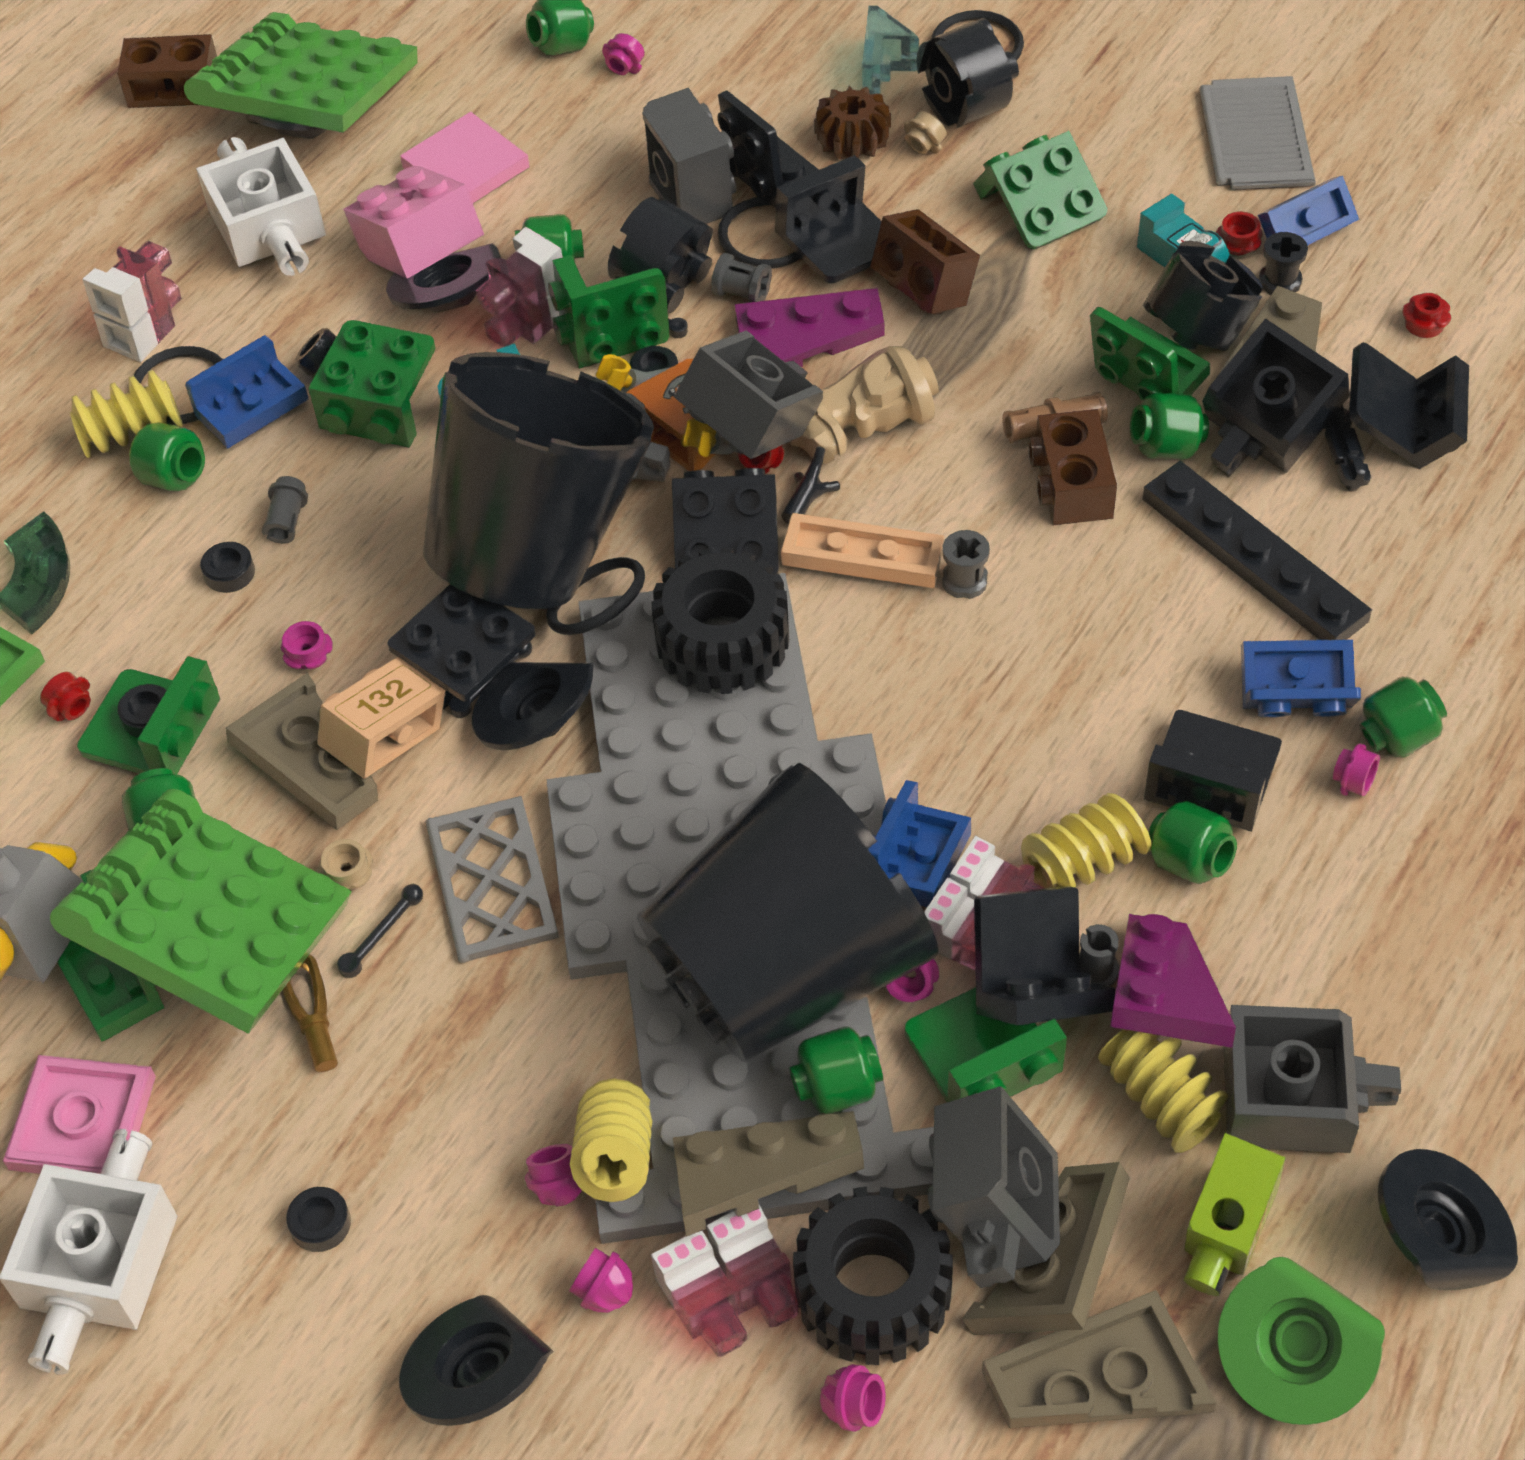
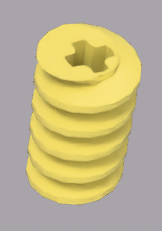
(122, 412)
(1085, 841)
(1164, 1086)
(612, 1140)

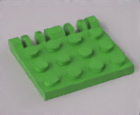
(302, 73)
(202, 910)

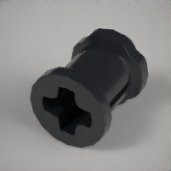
(1284, 255)

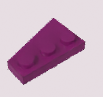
(813, 323)
(1168, 986)

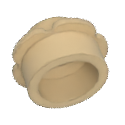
(924, 133)
(344, 854)

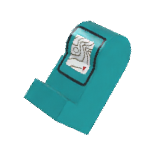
(1167, 226)

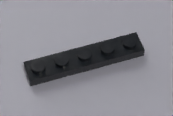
(1256, 554)

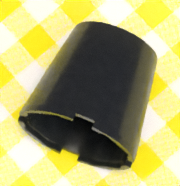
(526, 477)
(784, 919)

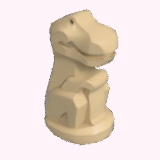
(872, 398)

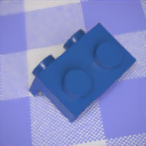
(244, 392)
(1299, 676)
(919, 842)

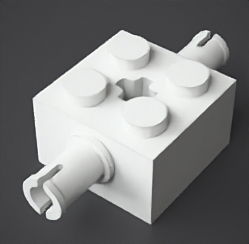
(262, 203)
(89, 1249)

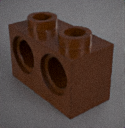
(156, 68)
(924, 261)
(1074, 467)

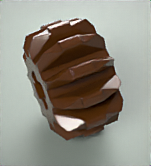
(852, 122)

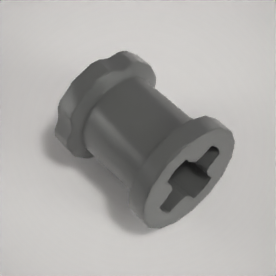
(741, 279)
(965, 559)

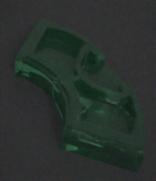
(38, 574)

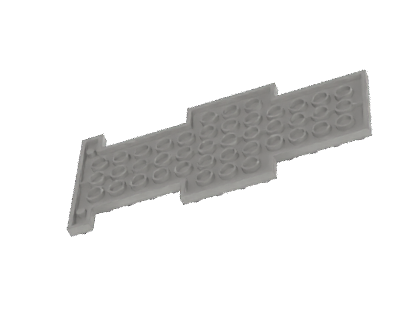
(668, 783)

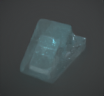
(886, 49)

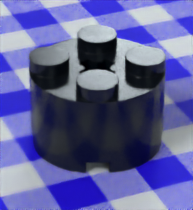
(966, 73)
(666, 240)
(1204, 297)

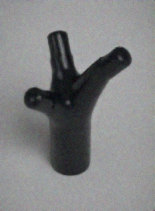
(809, 487)

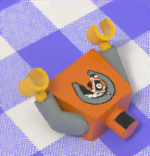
(688, 440)

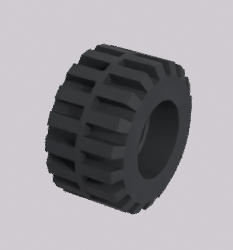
(713, 588)
(880, 1228)

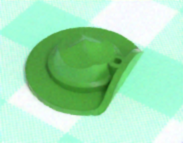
(1297, 1344)

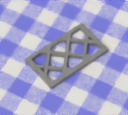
(477, 822)

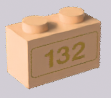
(380, 717)

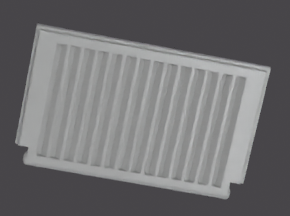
(1256, 133)

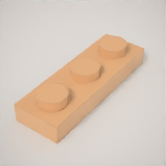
(862, 550)

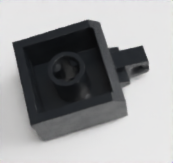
(1280, 427)

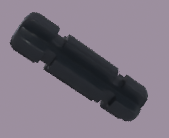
(1346, 451)

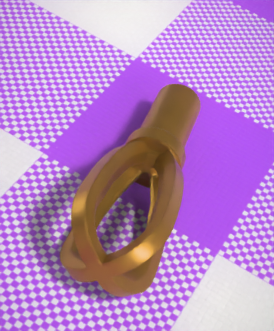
(314, 1025)

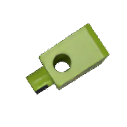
(1234, 1196)

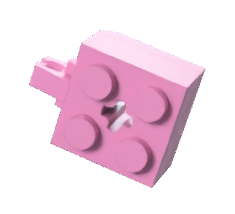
(413, 220)

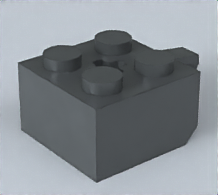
(689, 156)
(748, 394)
(1298, 1079)
(994, 1185)

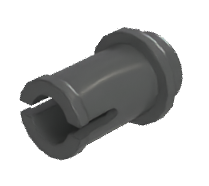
(287, 499)
(1098, 954)

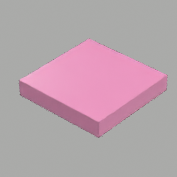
(469, 154)
(75, 1111)

